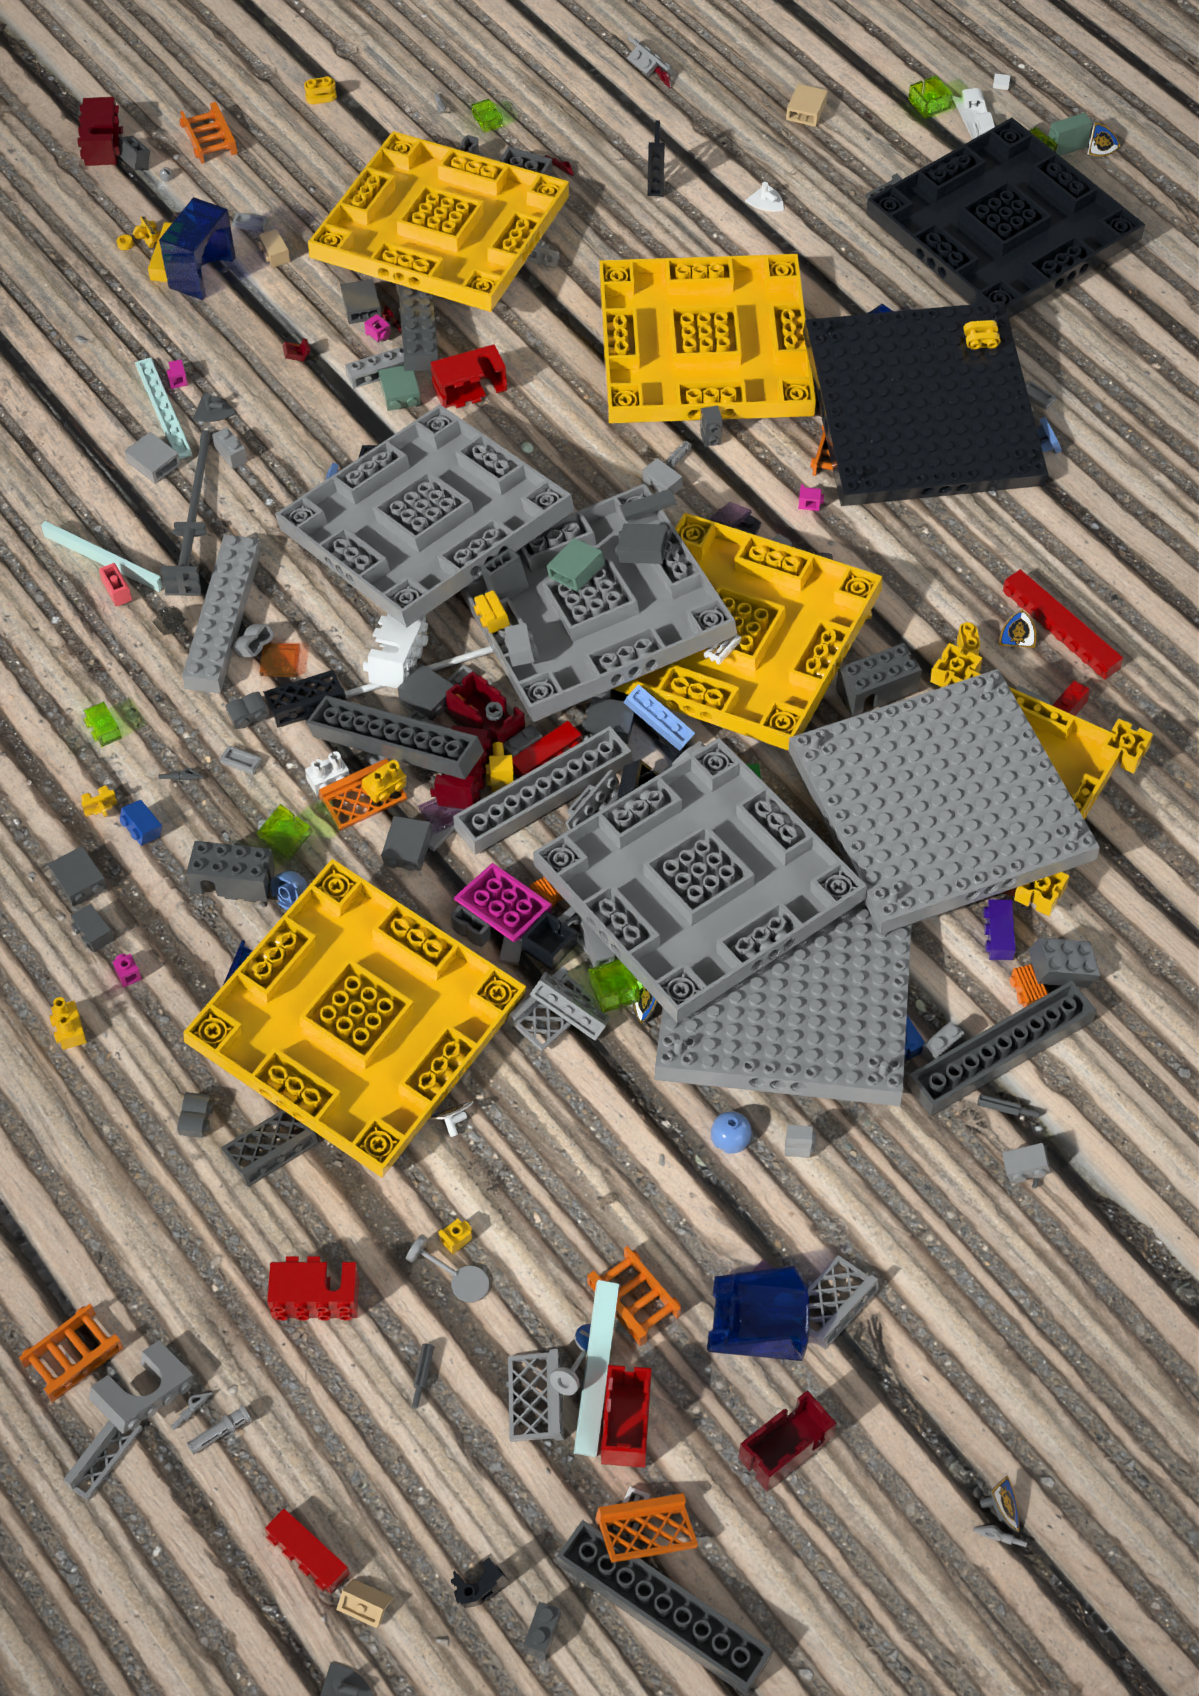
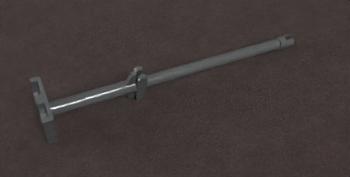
(184, 579)

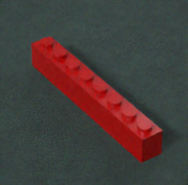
(1062, 624)

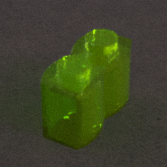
(487, 115)

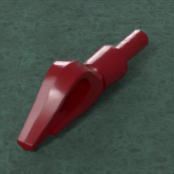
(664, 76)
(564, 166)
(390, 317)

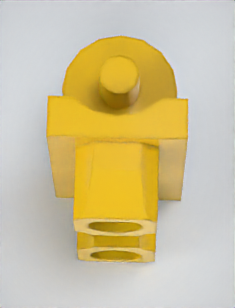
(147, 231)
(99, 803)

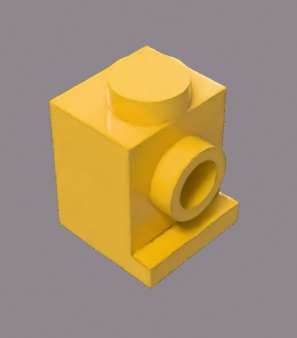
(452, 1241)

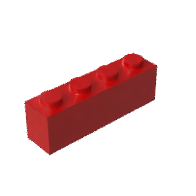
(546, 749)
(307, 1551)

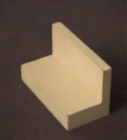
(364, 1603)

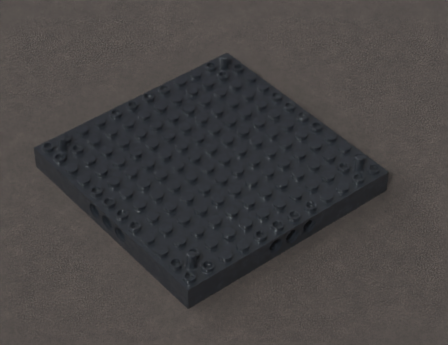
(1005, 219)
(919, 409)

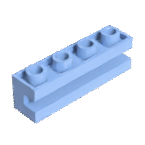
(659, 717)

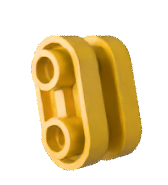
(320, 90)
(982, 334)
(968, 638)

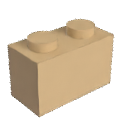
(273, 248)

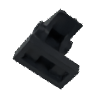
(490, 1583)

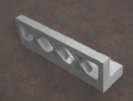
(570, 1006)
(94, 1454)

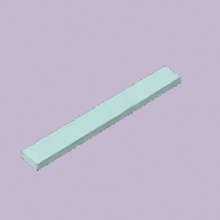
(163, 407)
(101, 556)
(596, 1369)

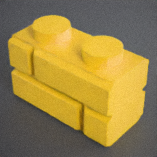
(491, 612)

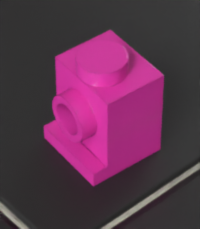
(380, 331)
(176, 374)
(810, 498)
(126, 969)

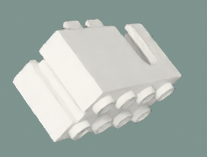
(399, 653)

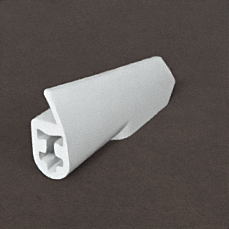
(974, 112)

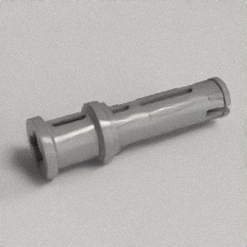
(228, 1424)

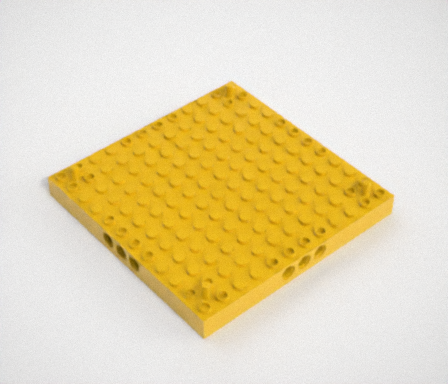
(440, 220)
(705, 337)
(794, 629)
(355, 1016)

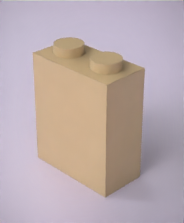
(806, 105)

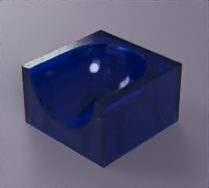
(192, 240)

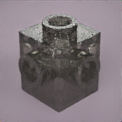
(169, 620)

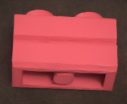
(115, 584)

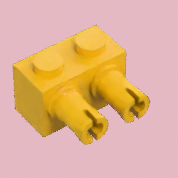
(500, 769)
(384, 781)
(67, 1023)

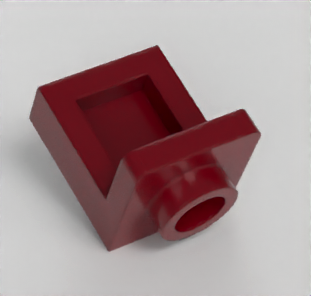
(296, 351)

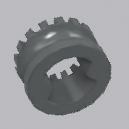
(497, 714)

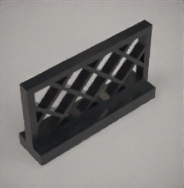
(656, 156)
(303, 709)

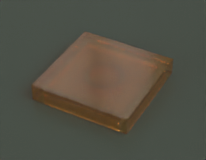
(279, 660)

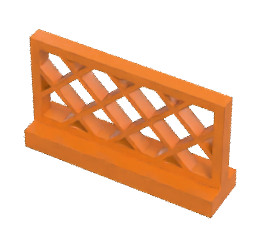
(352, 783)
(638, 1511)

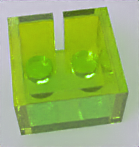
(935, 96)
(283, 833)
(613, 985)

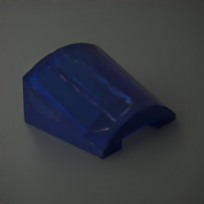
(761, 1314)

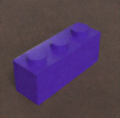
(999, 929)

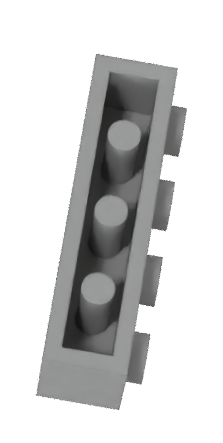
(366, 370)

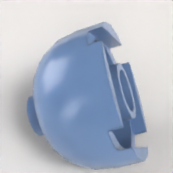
(287, 887)
(731, 1132)

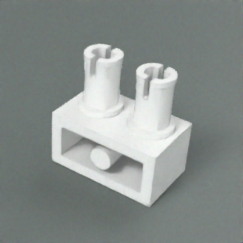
(326, 772)

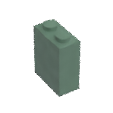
(1071, 133)
(399, 388)
(575, 564)

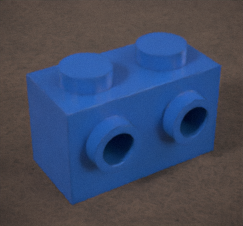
(140, 822)

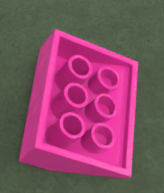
(503, 902)

